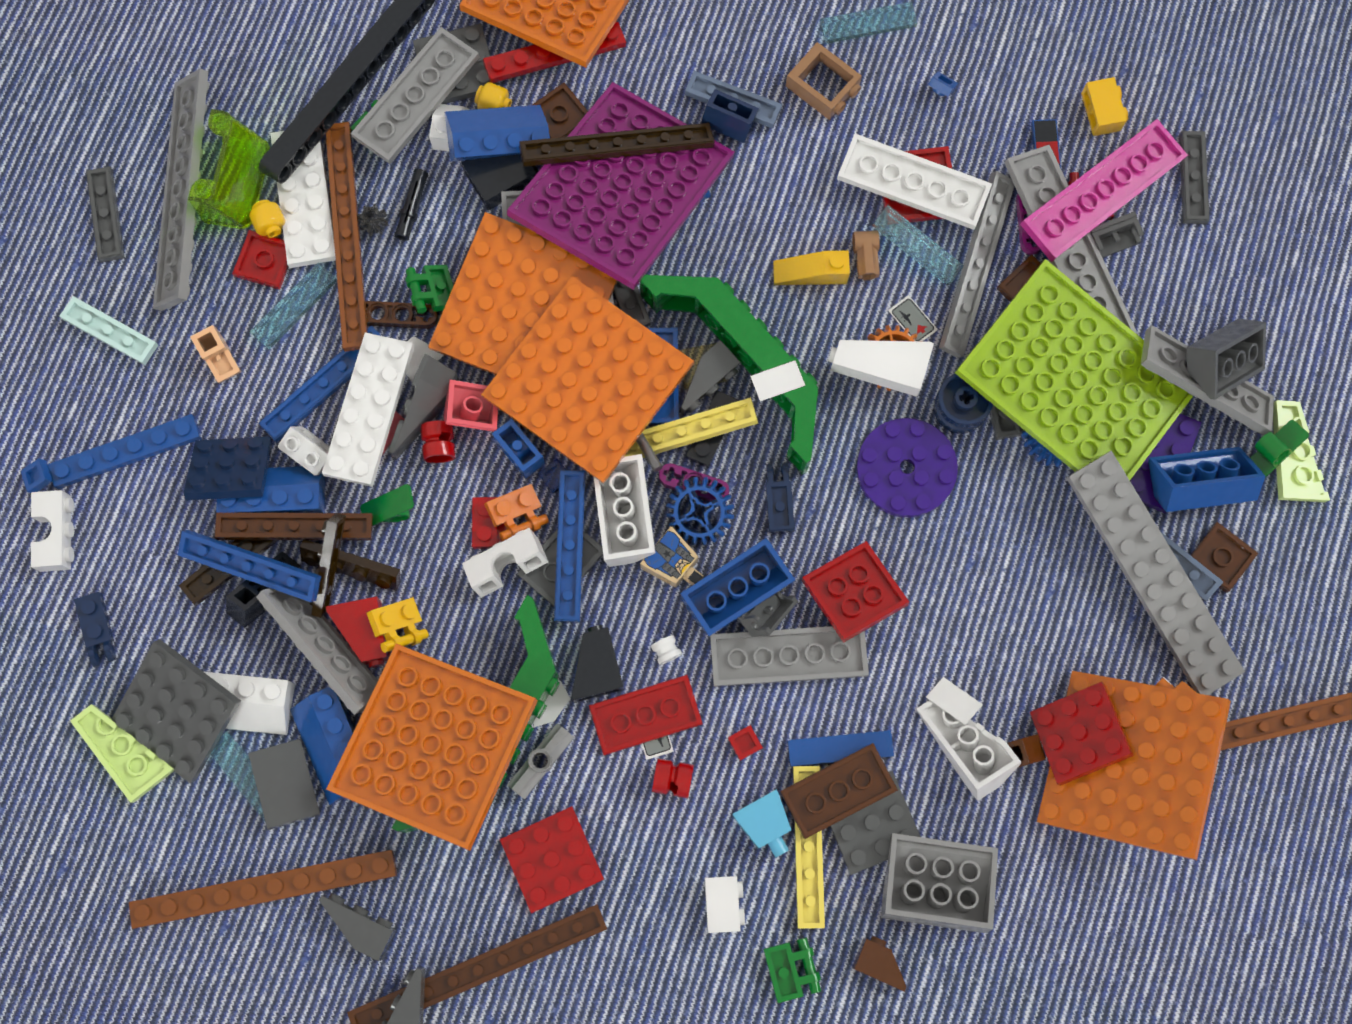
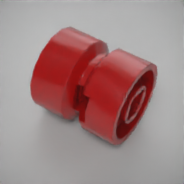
(438, 442)
(672, 778)

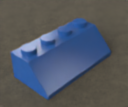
(493, 131)
(1205, 479)
(284, 492)
(737, 587)
(325, 733)

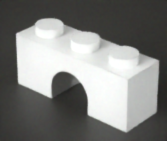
(56, 550)
(485, 568)

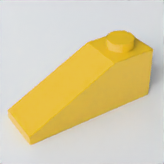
(813, 269)

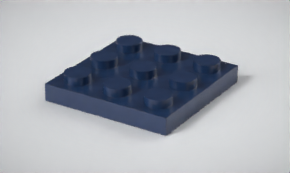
(228, 468)

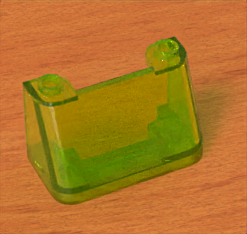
(237, 176)

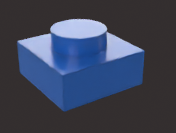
(942, 84)
(36, 475)

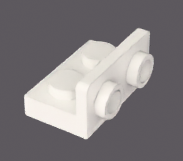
(305, 448)

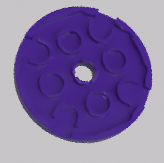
(901, 492)

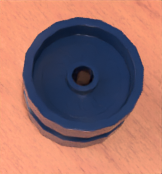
(952, 411)

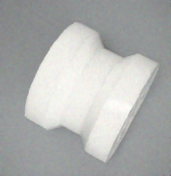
(666, 650)

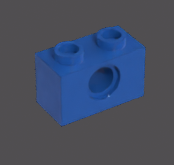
(518, 448)

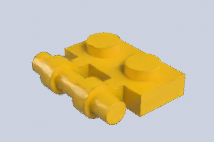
(395, 617)

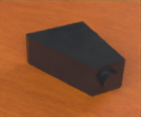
(497, 174)
(596, 666)

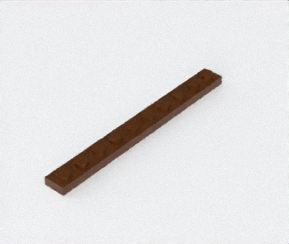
(491, 963)

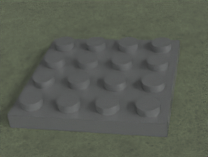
(175, 710)

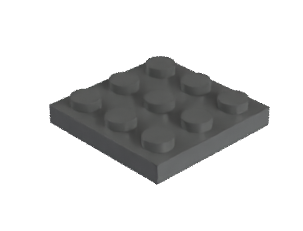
(477, 75)
(867, 833)

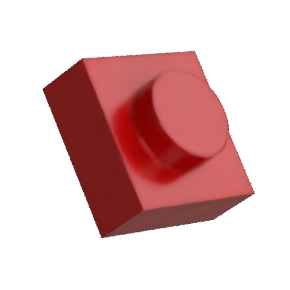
(745, 743)

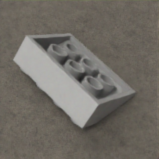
(940, 883)

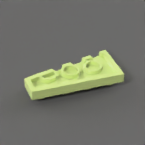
(1297, 474)
(124, 758)

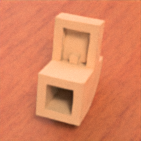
(215, 353)

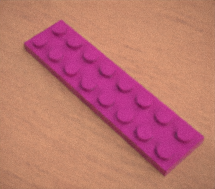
(1103, 190)

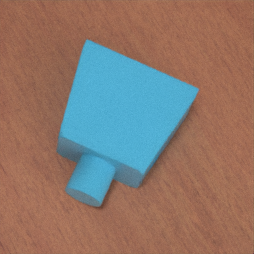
(765, 822)

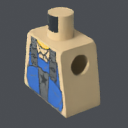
(672, 560)

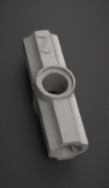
(529, 775)

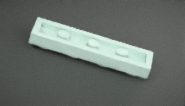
(108, 330)

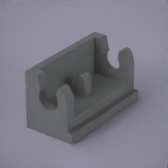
(1117, 234)
(768, 615)

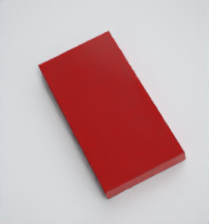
(645, 715)

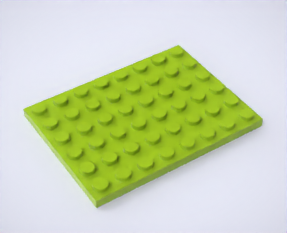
(1072, 375)

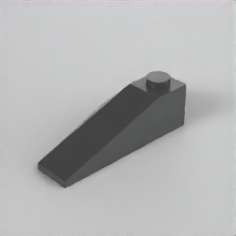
(427, 402)

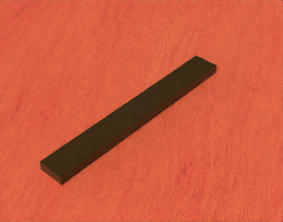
(616, 144)

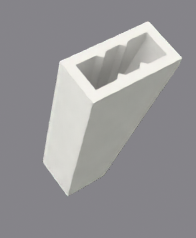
(883, 363)

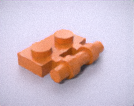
(513, 505)

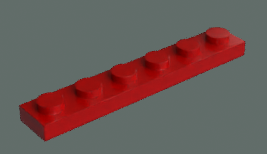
(535, 58)

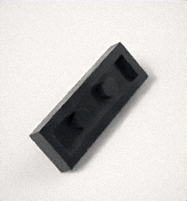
(705, 450)

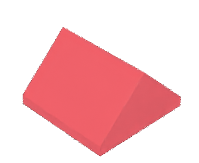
(468, 408)

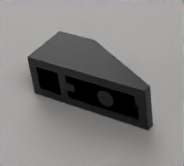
(242, 601)

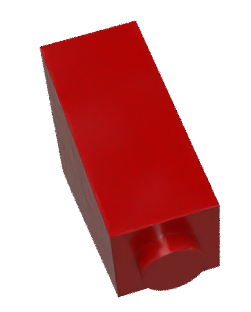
(357, 630)

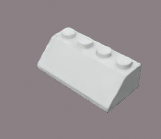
(625, 513)
(263, 703)

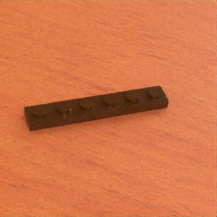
(288, 526)

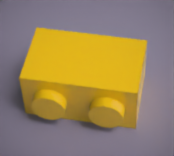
(1104, 106)

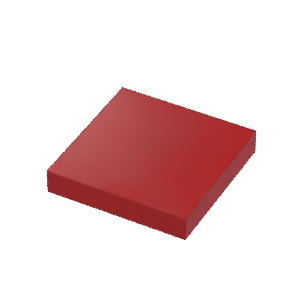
(262, 260)

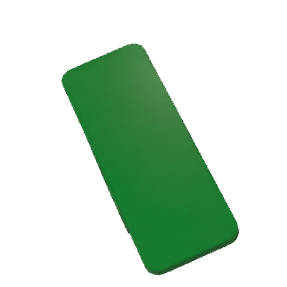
(1276, 448)
(391, 506)

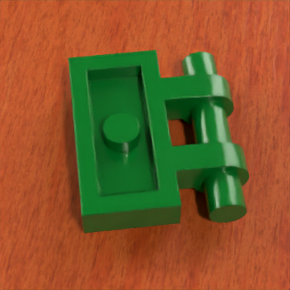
(437, 283)
(784, 973)

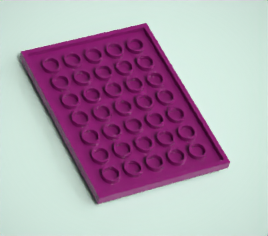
(624, 207)

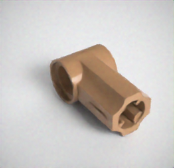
(866, 247)

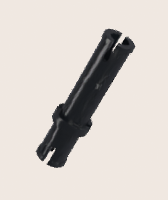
(408, 213)

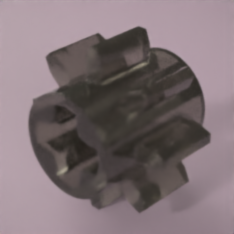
(374, 225)

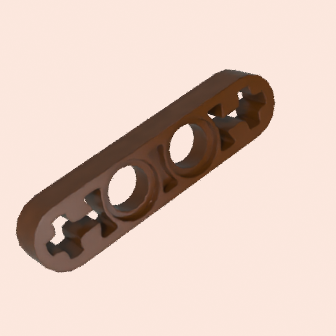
(392, 309)

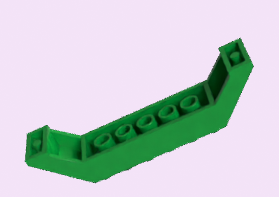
(746, 339)
(535, 678)

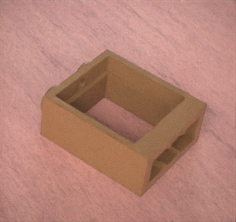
(820, 54)

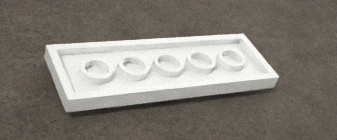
(914, 181)
(307, 211)
(368, 409)

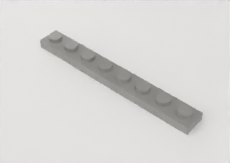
(976, 266)

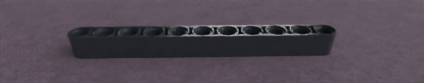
(342, 88)

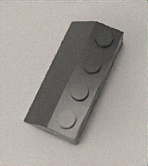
(1228, 356)

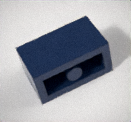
(729, 115)

